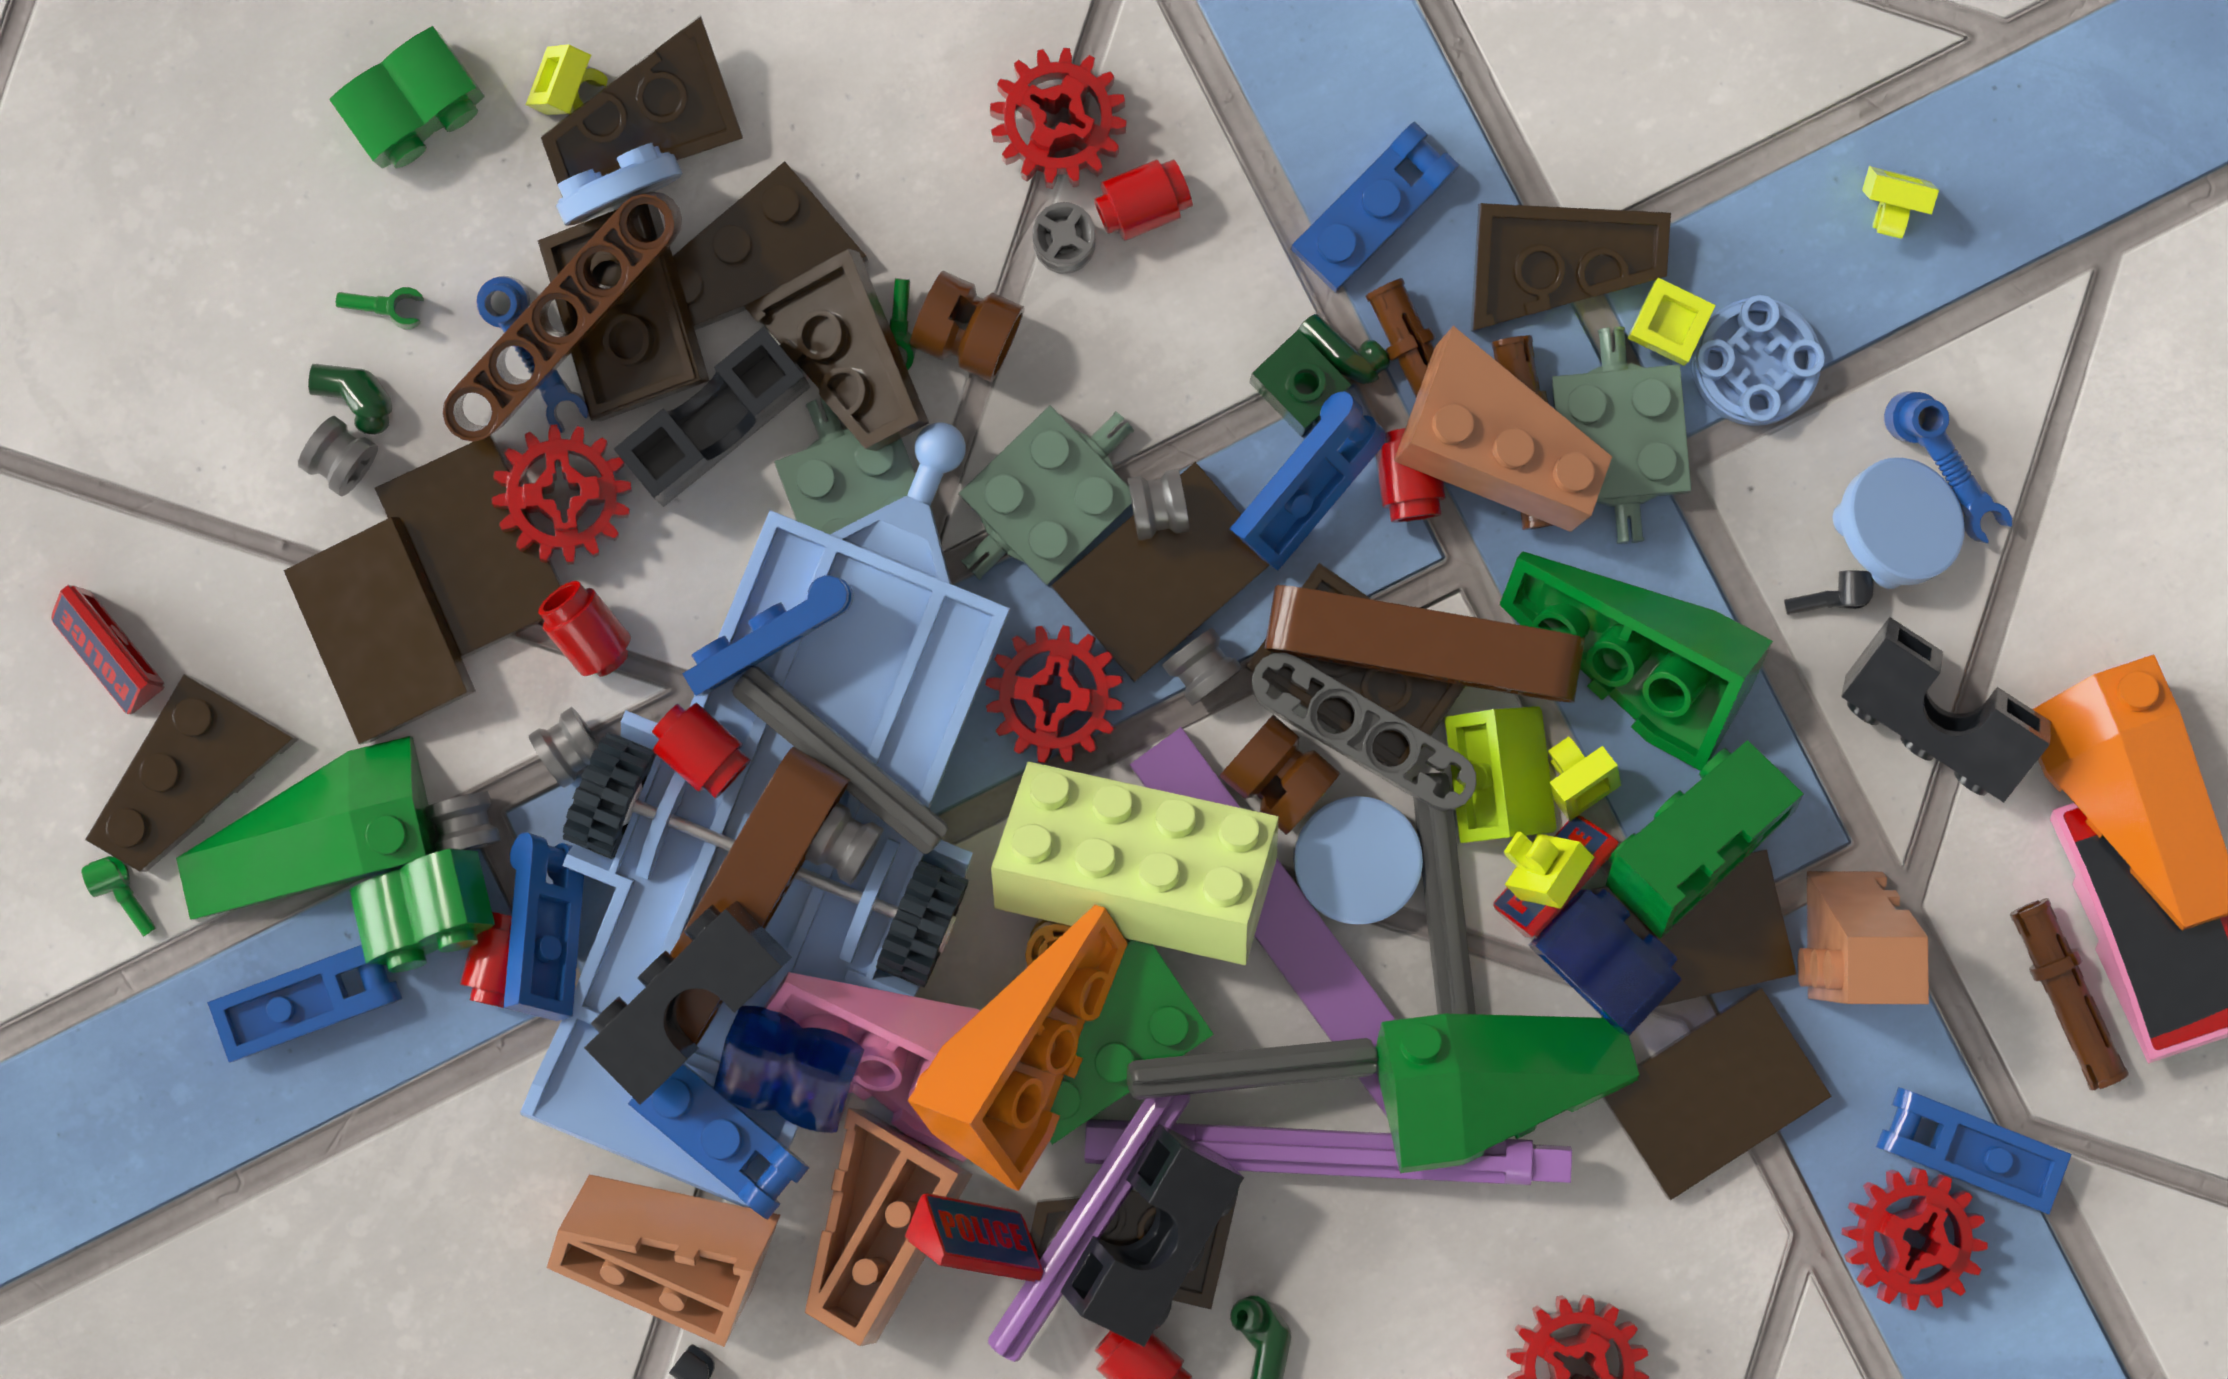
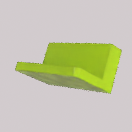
(1510, 770)

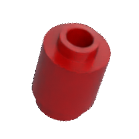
(1143, 199)
(1405, 490)
(585, 629)
(699, 749)
(487, 963)
(1132, 1361)

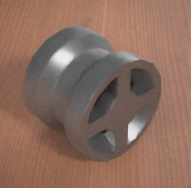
(1068, 227)
(337, 456)
(1158, 504)
(1202, 666)
(565, 746)
(463, 822)
(844, 843)

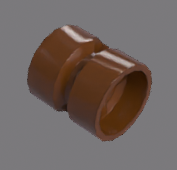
(987, 337)
(1280, 774)

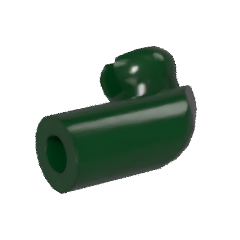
(1357, 365)
(360, 392)
(1266, 1333)

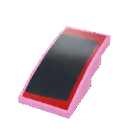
(2163, 976)

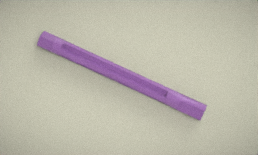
(1345, 1153)

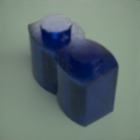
(1606, 960)
(788, 1069)

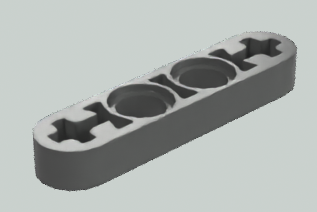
(1367, 725)

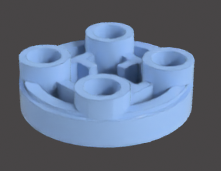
(592, 195)
(1757, 361)
(1901, 522)
(1357, 860)

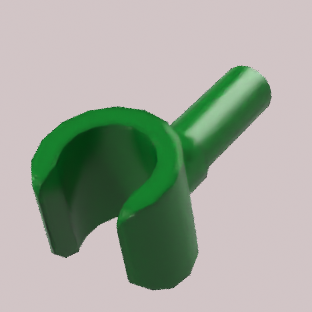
(381, 304)
(899, 322)
(113, 876)

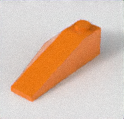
(2136, 779)

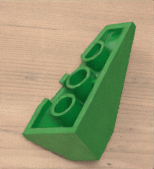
(1655, 655)
(327, 830)
(1482, 1078)

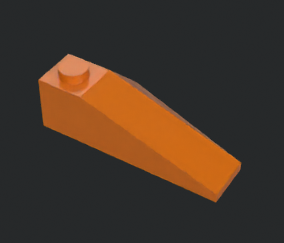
(1003, 1069)

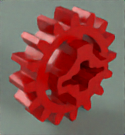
(1071, 95)
(531, 496)
(1017, 687)
(1927, 1217)
(1591, 1339)

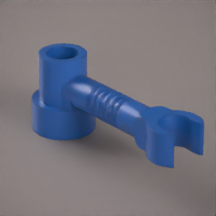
(554, 388)
(1903, 424)

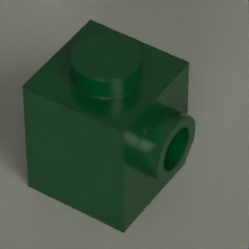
(1298, 382)

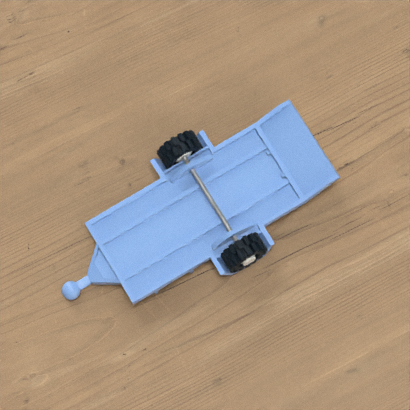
(887, 679)

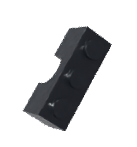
(692, 438)
(1984, 747)
(642, 1039)
(1134, 1284)

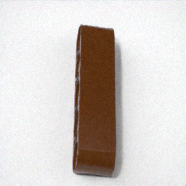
(540, 338)
(1424, 643)
(764, 861)

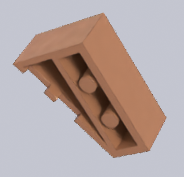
(1500, 438)
(1860, 943)
(863, 1251)
(664, 1252)

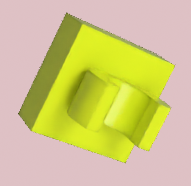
(559, 80)
(1897, 196)
(1671, 321)
(1581, 779)
(1545, 868)

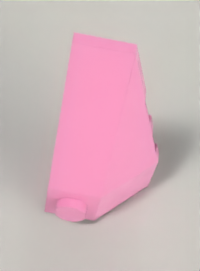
(894, 1030)

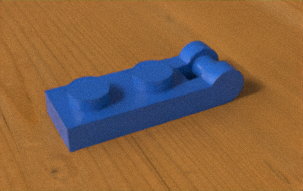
(1372, 209)
(1310, 480)
(771, 633)
(543, 930)
(298, 1003)
(721, 1138)
(1976, 1151)

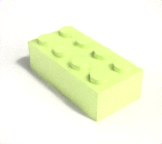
(1156, 860)

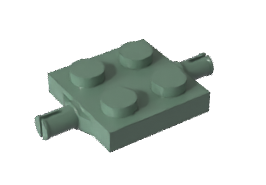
(1636, 420)
(839, 478)
(1047, 495)

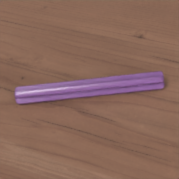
(1087, 1219)

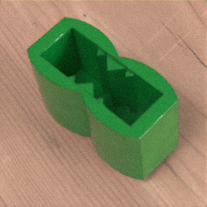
(408, 99)
(422, 909)

